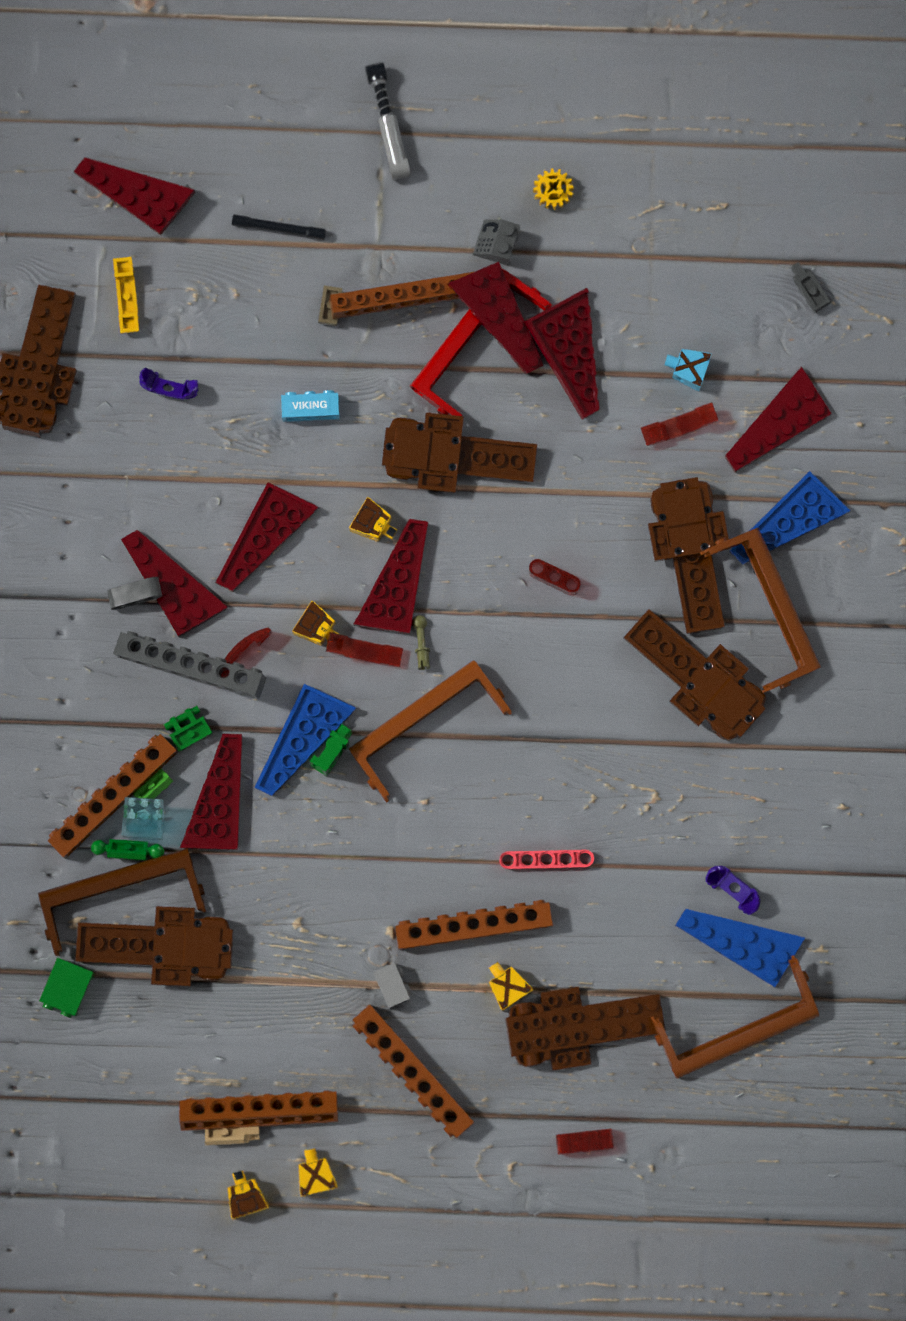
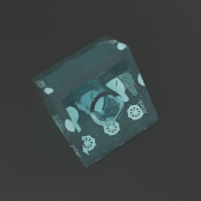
(143, 818)

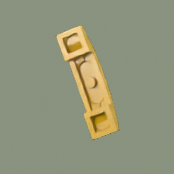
(126, 295)

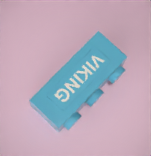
(310, 406)

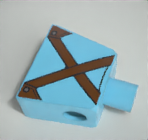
(689, 367)

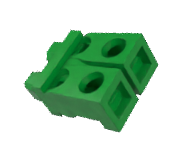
(333, 750)

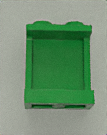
(66, 987)

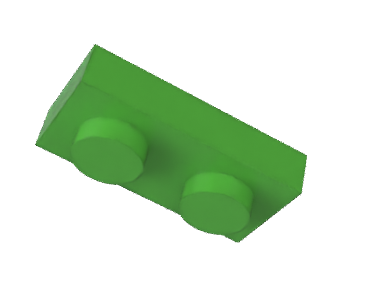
(154, 786)

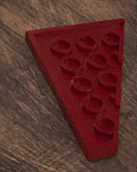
(566, 342)

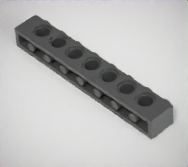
(125, 650)

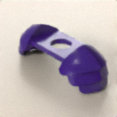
(150, 382)
(747, 896)

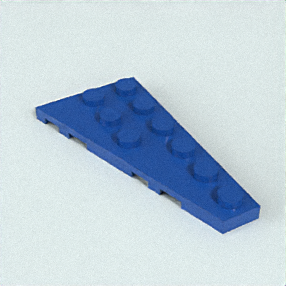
(797, 513)
(303, 733)
(752, 947)

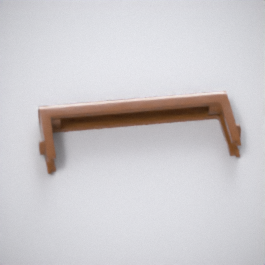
(778, 600)
(418, 711)
(744, 1036)

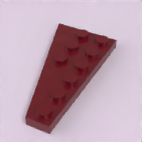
(143, 196)
(495, 307)
(787, 415)
(268, 527)
(395, 591)
(183, 598)
(218, 806)

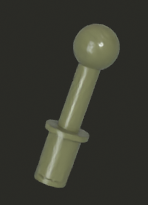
(419, 623)

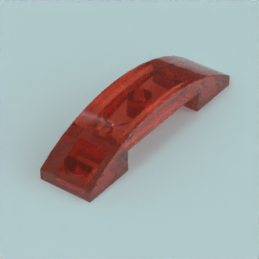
(679, 425)
(257, 637)
(364, 650)

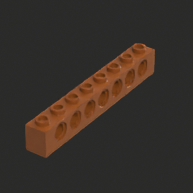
(393, 296)
(95, 820)
(404, 928)
(369, 1016)
(251, 1118)

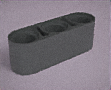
(134, 593)

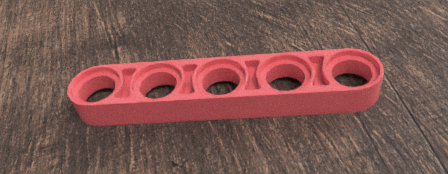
(555, 854)

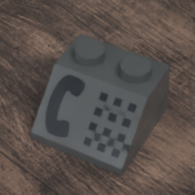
(497, 240)

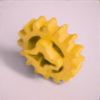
(557, 194)

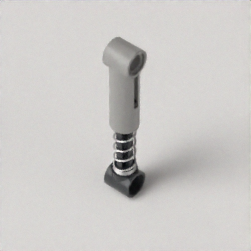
(388, 123)

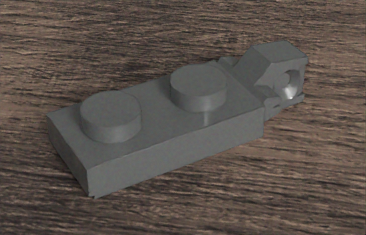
(810, 288)

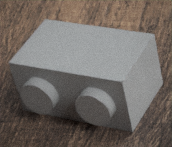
(392, 985)

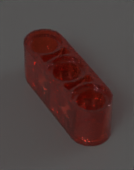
(560, 585)
(584, 1141)

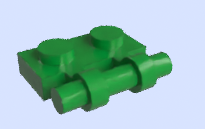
(190, 733)

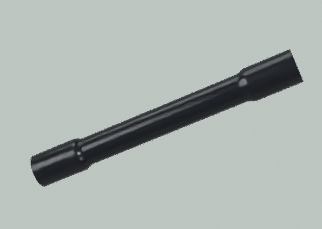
(311, 232)

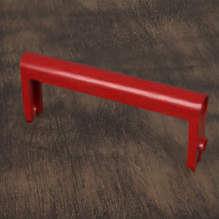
(455, 343)

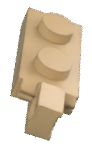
(231, 1135)

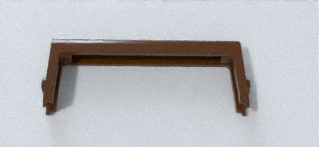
(115, 880)

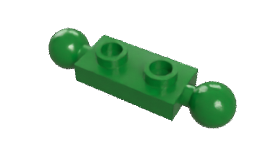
(127, 849)

